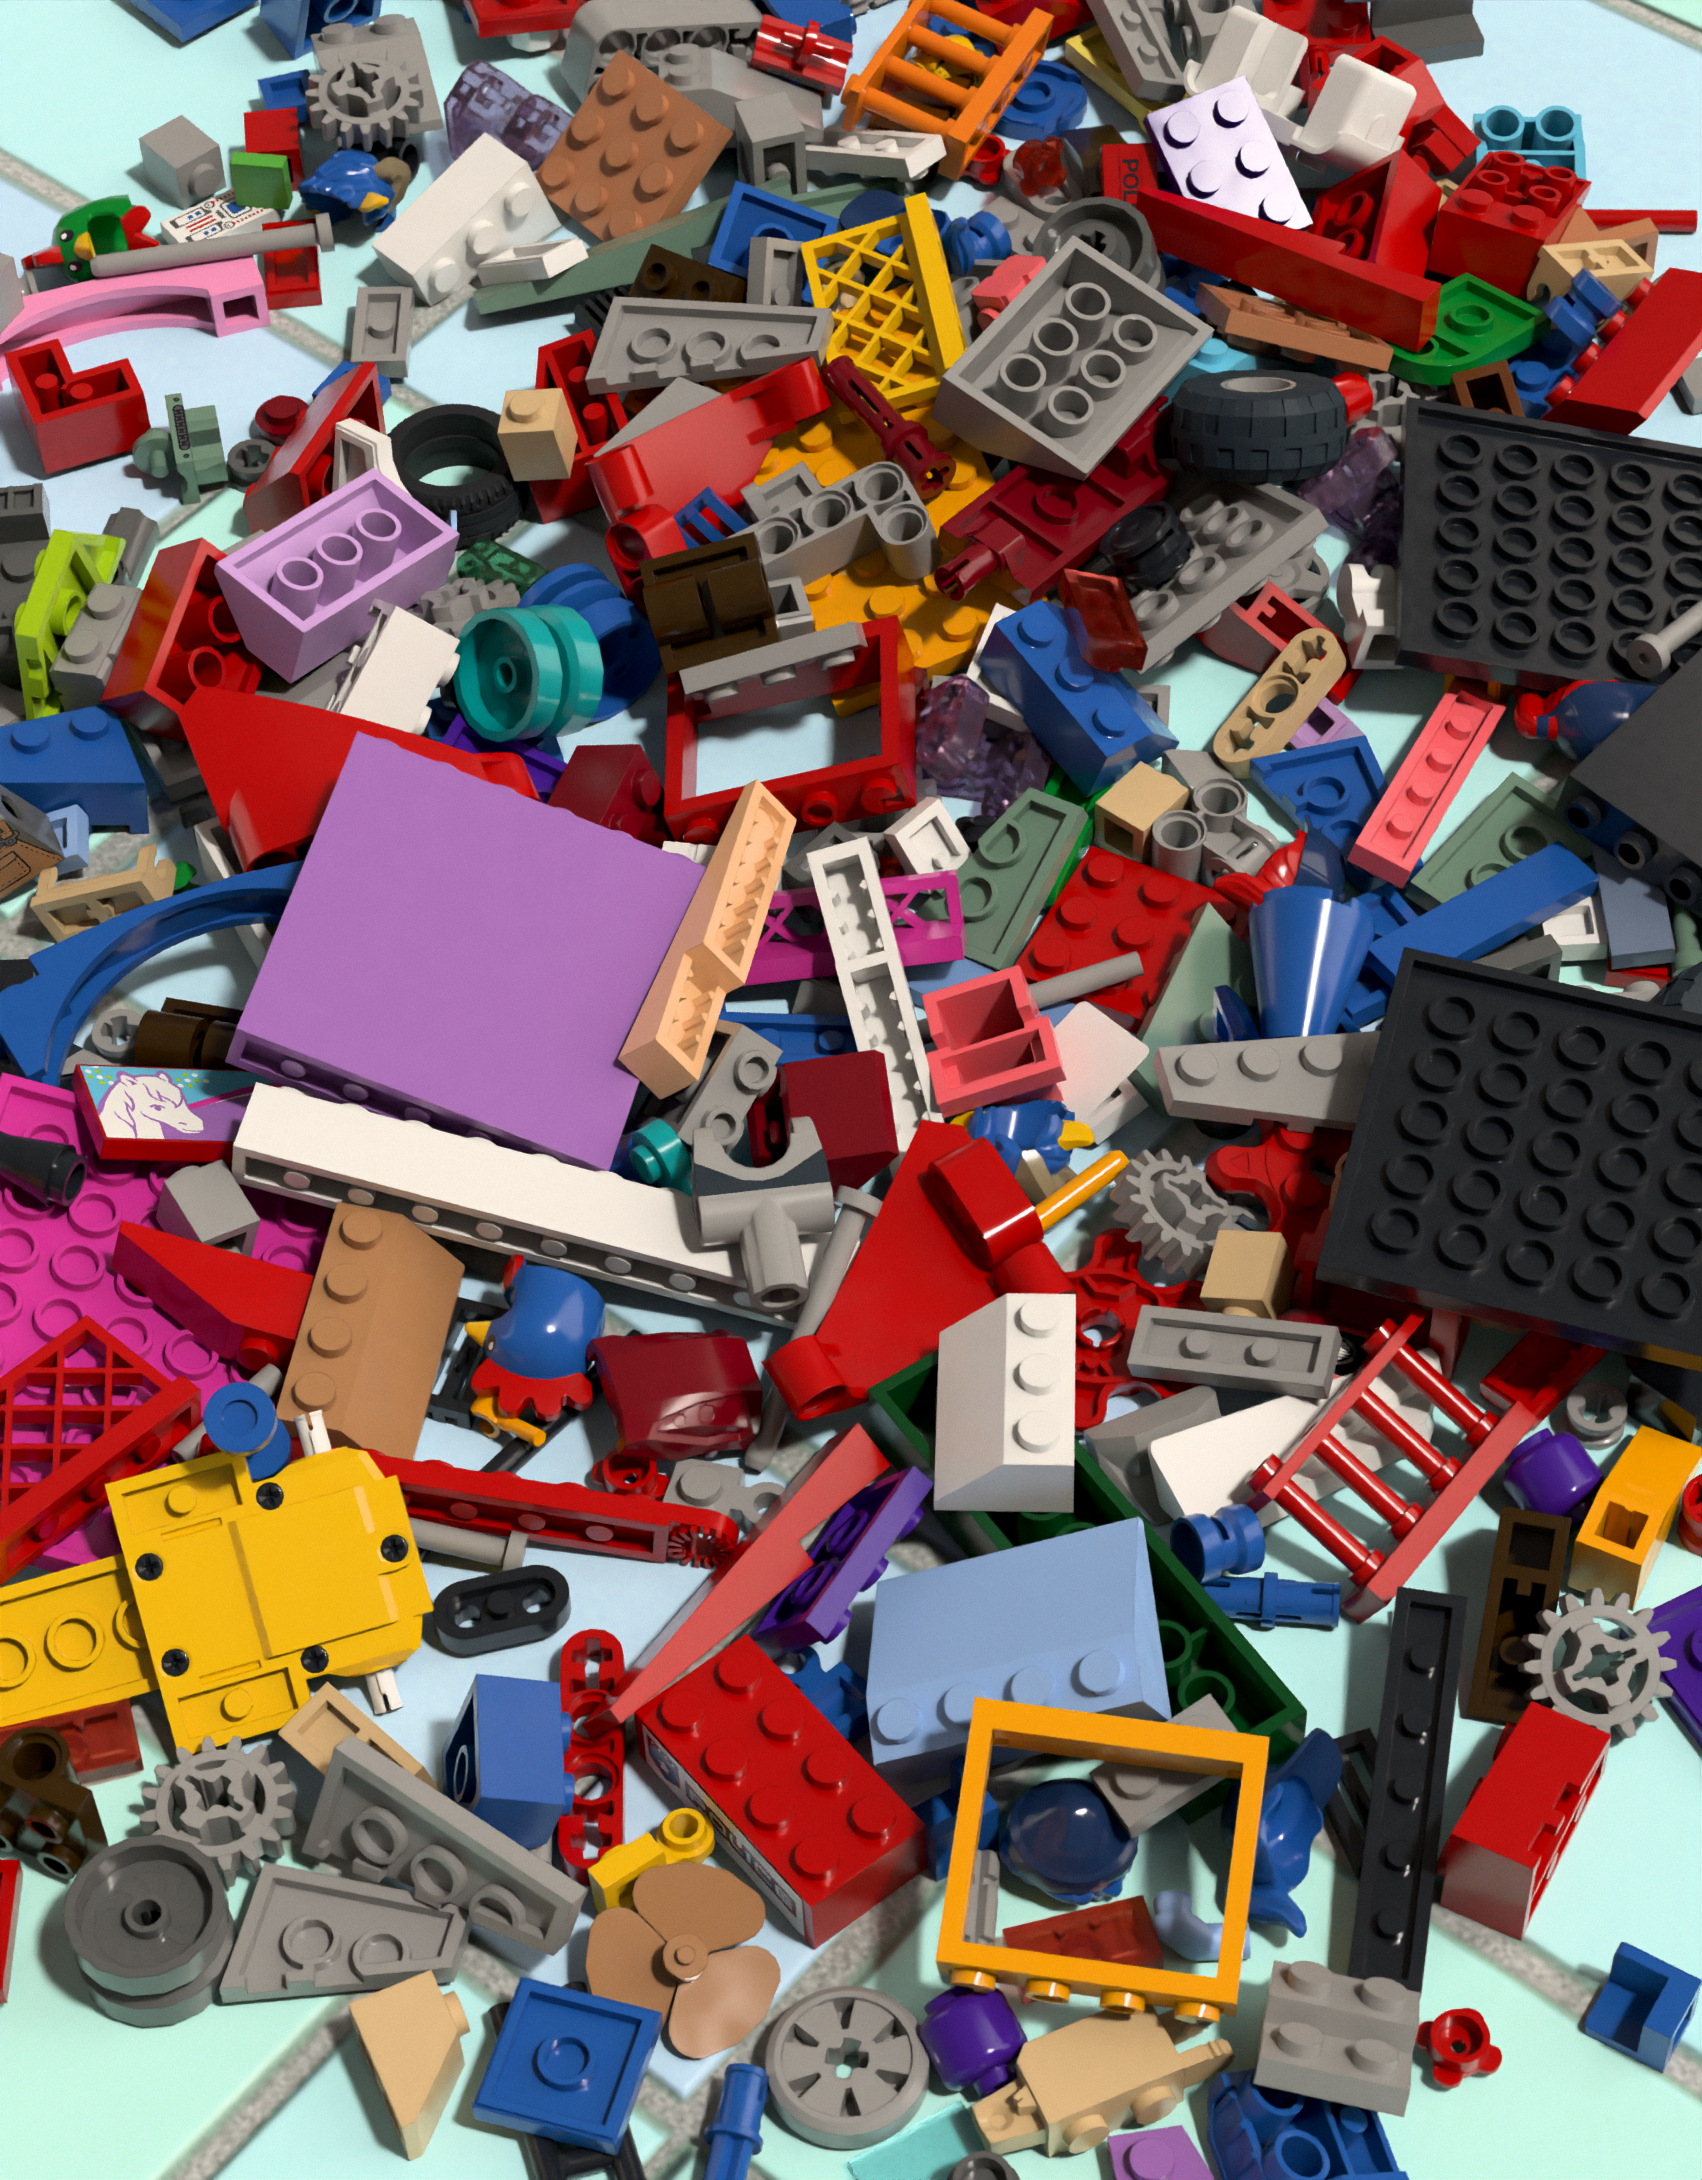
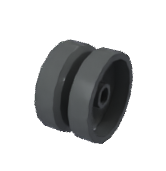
(1111, 229)
(150, 1930)

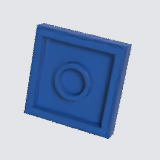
(568, 2066)

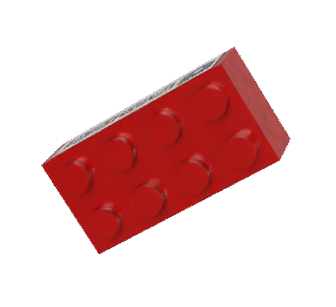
(781, 1790)

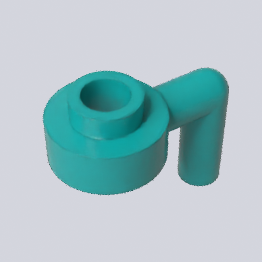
(661, 1156)

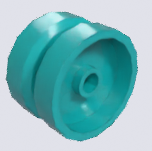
(528, 672)

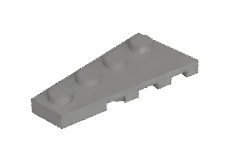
(664, 339)
(1276, 1079)
(421, 1838)

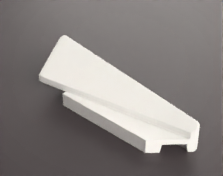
(1212, 1461)

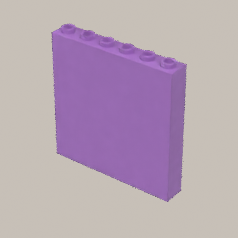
(465, 959)

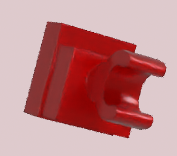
(1443, 141)

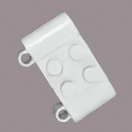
(1353, 117)

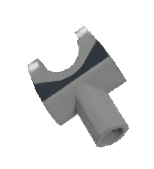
(764, 1210)

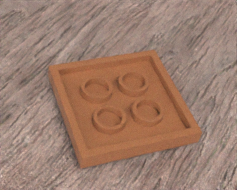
(630, 152)
(1292, 328)

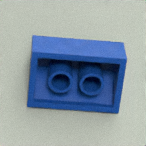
(1079, 713)

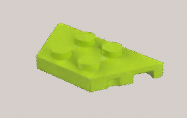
(60, 588)

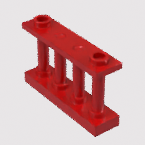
(1450, 1480)

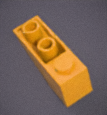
(1633, 1515)

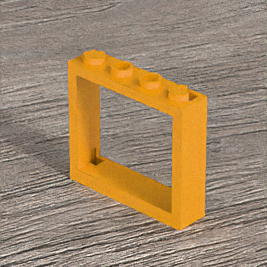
(1117, 1740)

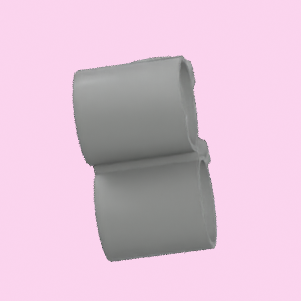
(1212, 837)

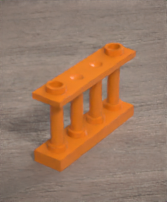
(978, 108)

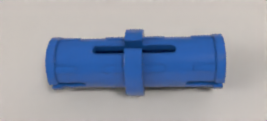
(1276, 1599)

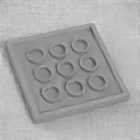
(1238, 540)

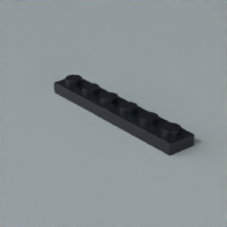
(1408, 1788)

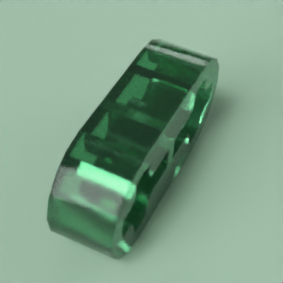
(494, 561)

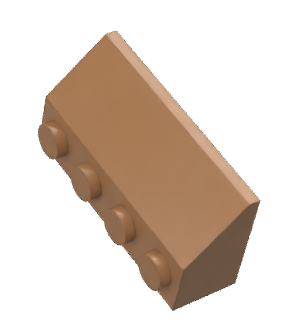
(372, 1332)

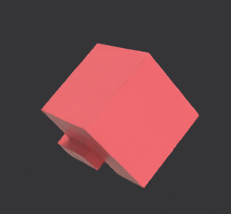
(991, 1044)

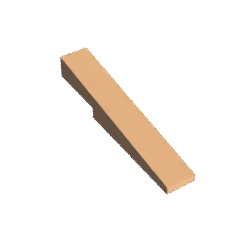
(711, 946)

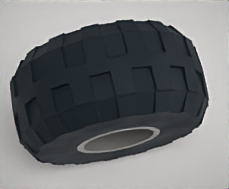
(1258, 425)

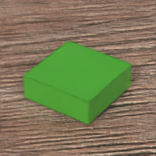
(261, 180)

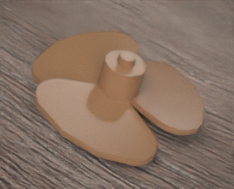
(689, 1915)

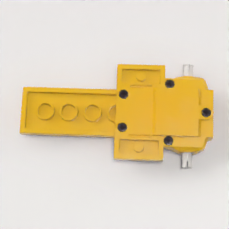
(226, 1596)

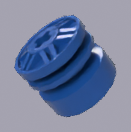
(621, 628)

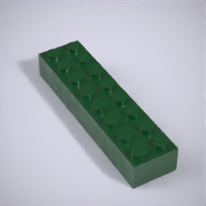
(1197, 1639)

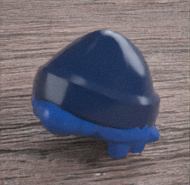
(1068, 1842)

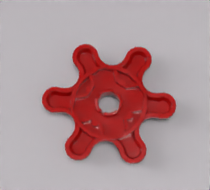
(1281, 1175)
(1112, 1296)

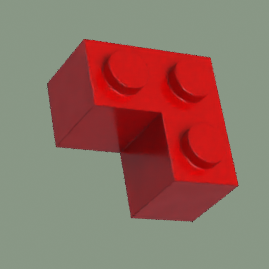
(78, 413)

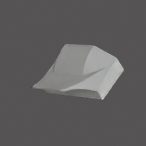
(1123, 1443)

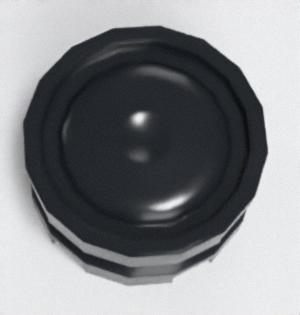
(1146, 546)

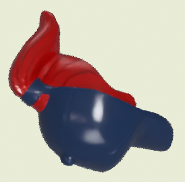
(1578, 714)
(1304, 862)

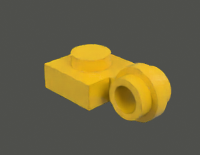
(680, 1838)

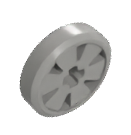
(877, 2096)

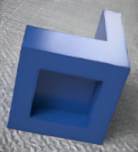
(940, 1818)
(1644, 2007)

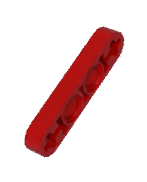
(587, 1756)

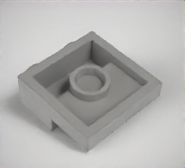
(733, 1075)
(1338, 2037)

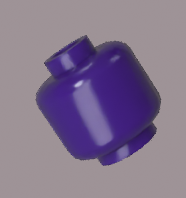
(1553, 1476)
(972, 2039)

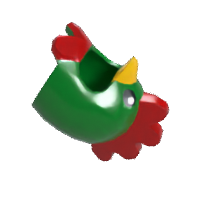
(93, 230)

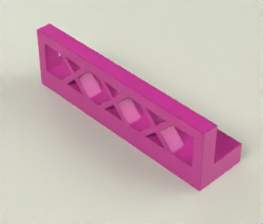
(812, 955)

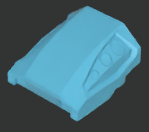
(1543, 140)

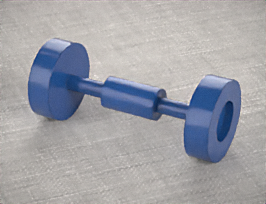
(246, 1424)

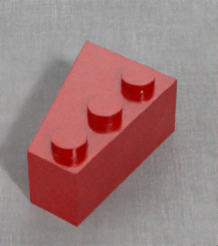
(594, 416)
(1521, 1819)

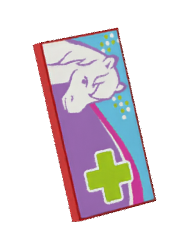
(164, 1111)

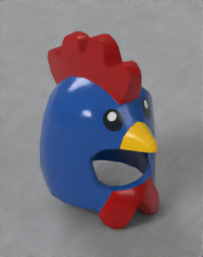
(540, 1344)

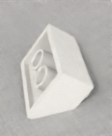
(1007, 1407)

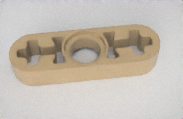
(1281, 678)

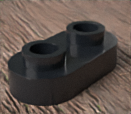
(501, 1608)

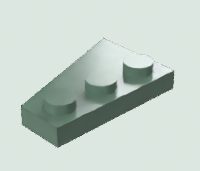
(1497, 835)
(1011, 876)
(1185, 1006)

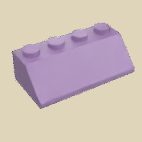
(313, 578)

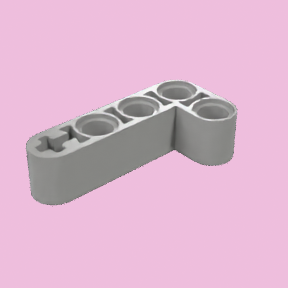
(650, 27)
(847, 522)

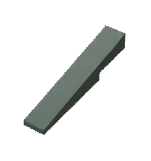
(620, 259)

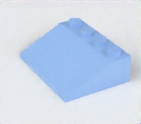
(1025, 1625)

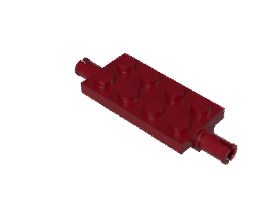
(1047, 521)

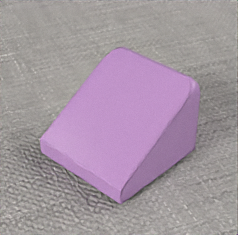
(1324, 726)

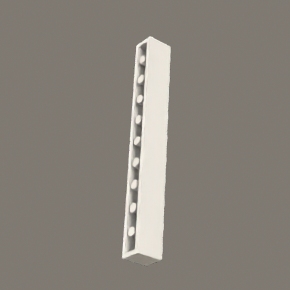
(497, 1199)

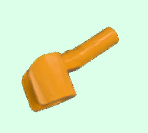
(494, 1423)

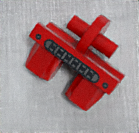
(801, 54)

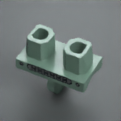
(190, 447)

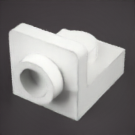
(927, 840)

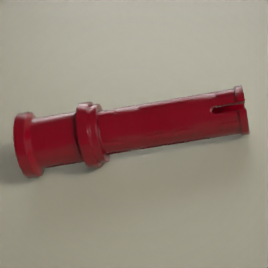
(901, 440)

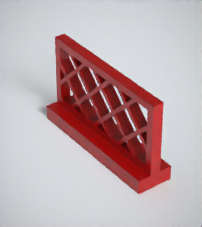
(76, 1490)

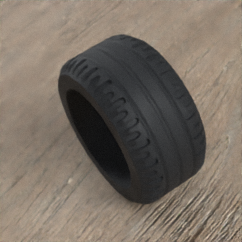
(460, 437)

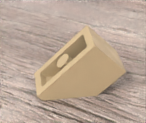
(412, 2052)

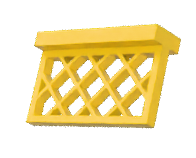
(930, 288)

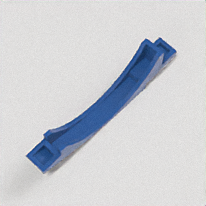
(75, 974)

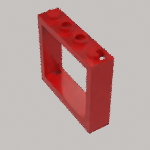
(815, 796)

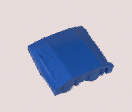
(1292, 2136)

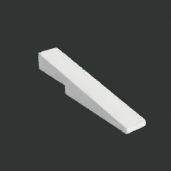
(874, 980)

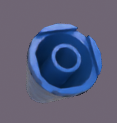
(1306, 958)

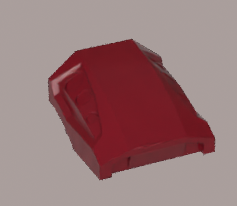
(679, 1392)

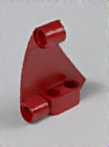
(709, 446)
(279, 761)
(940, 1249)

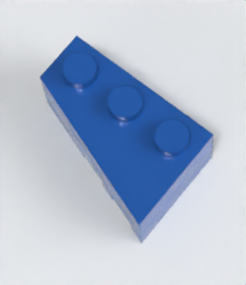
(75, 761)

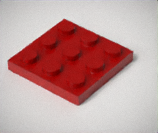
(1119, 909)

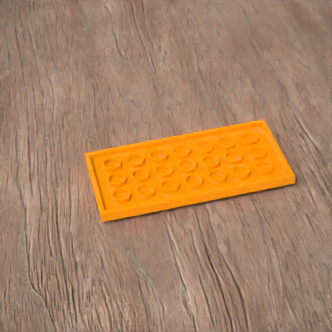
(938, 629)

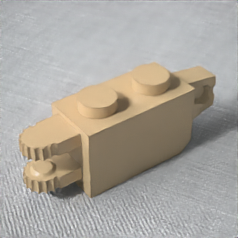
(1095, 2080)

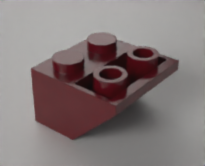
(614, 790)
(848, 1106)

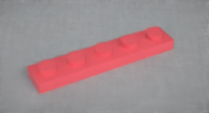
(1427, 783)

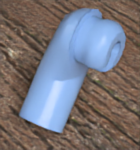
(1186, 1931)

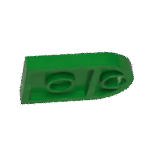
(1472, 330)

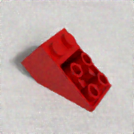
(1503, 219)

